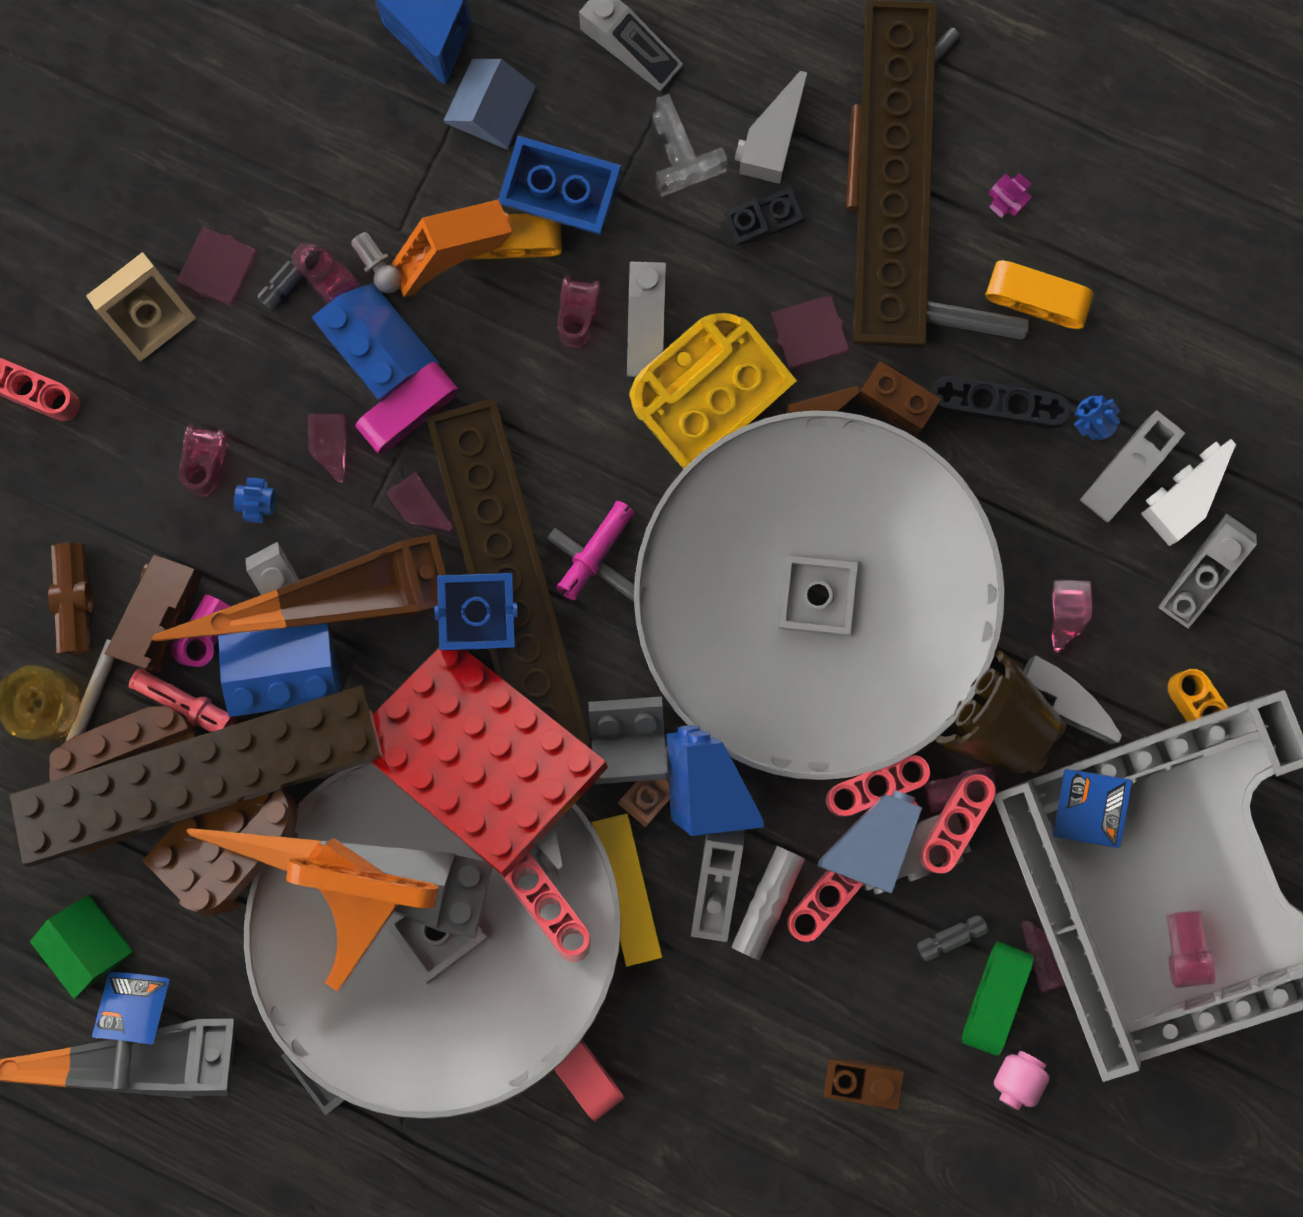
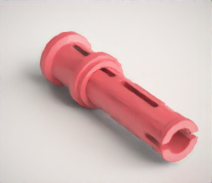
(197, 710)

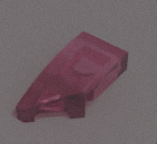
(328, 442)
(417, 504)
(1071, 610)
(1044, 961)

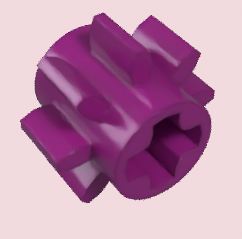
(1010, 195)

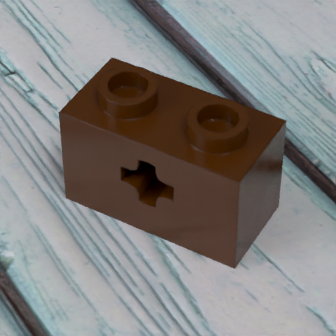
(898, 399)

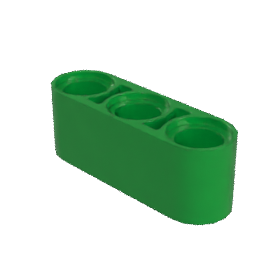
(997, 998)

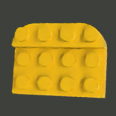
(708, 385)

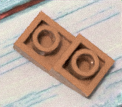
(646, 798)

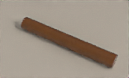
(854, 158)

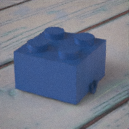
(475, 611)

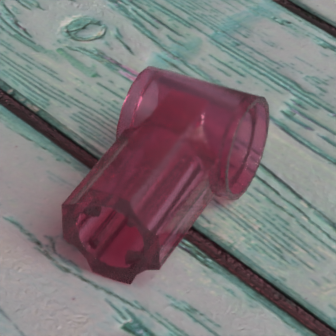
(939, 791)
(1190, 960)

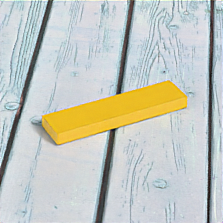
(637, 930)

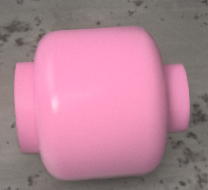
(1021, 1080)

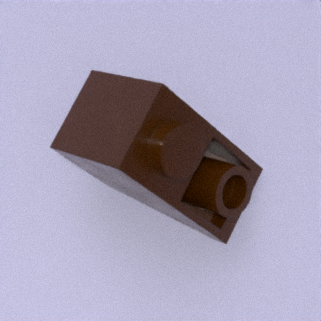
(863, 1083)

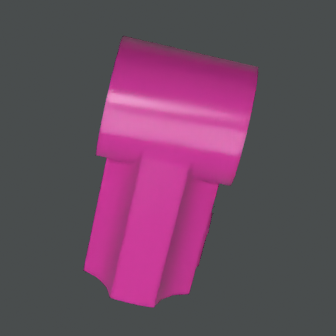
(206, 643)

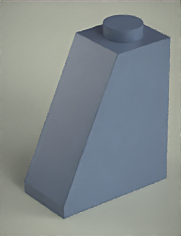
(876, 843)

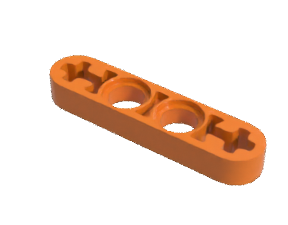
(362, 883)

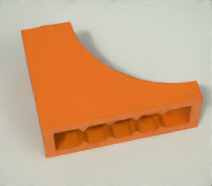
(450, 239)
(356, 918)

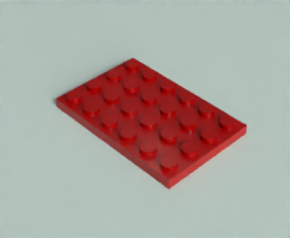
(481, 757)

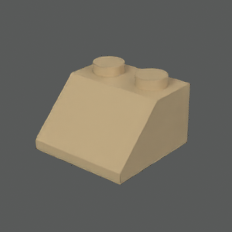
(140, 307)

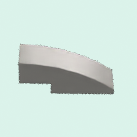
(1071, 700)

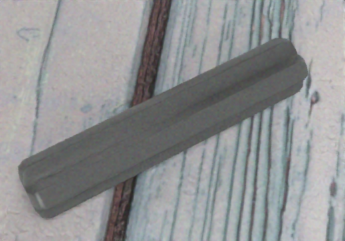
(977, 320)

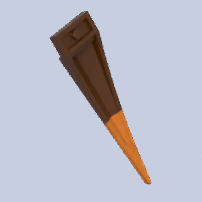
(374, 586)

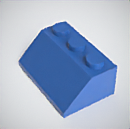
(560, 185)
(373, 339)
(277, 668)

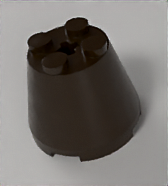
(1005, 721)

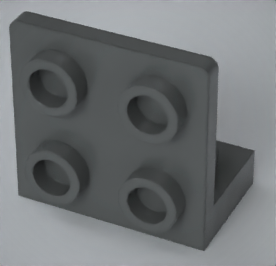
(629, 739)

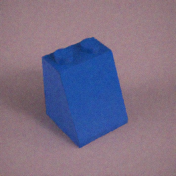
(429, 30)
(706, 785)

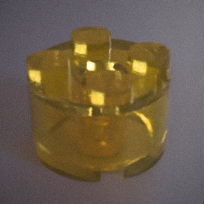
(58, 708)

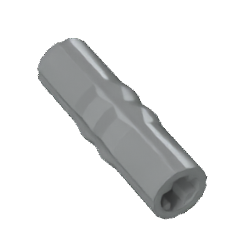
(768, 903)

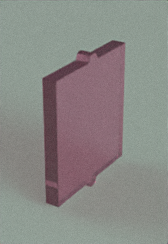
(216, 266)
(809, 331)

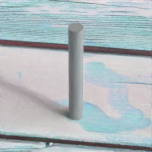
(92, 693)

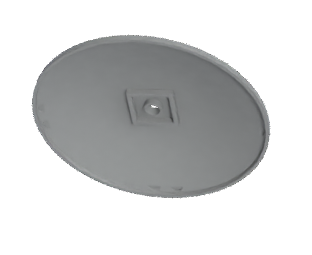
(905, 576)
(420, 1019)

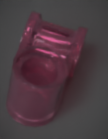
(328, 277)
(577, 305)
(202, 452)

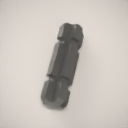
(283, 282)
(952, 937)

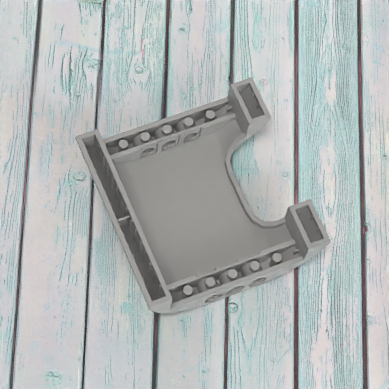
(1180, 850)

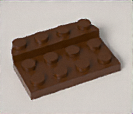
(119, 740)
(210, 876)

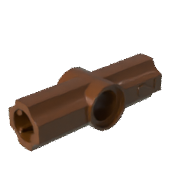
(71, 598)

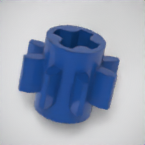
(1097, 417)
(255, 500)

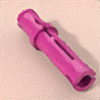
(586, 563)

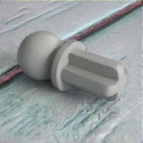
(386, 277)

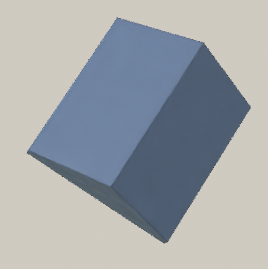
(490, 101)

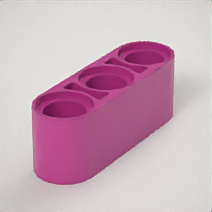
(407, 407)

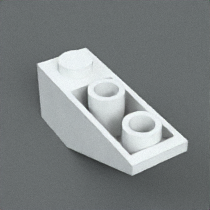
(1188, 502)

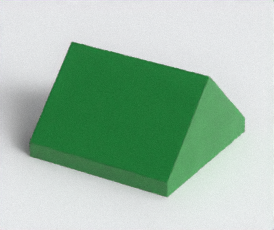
(81, 945)

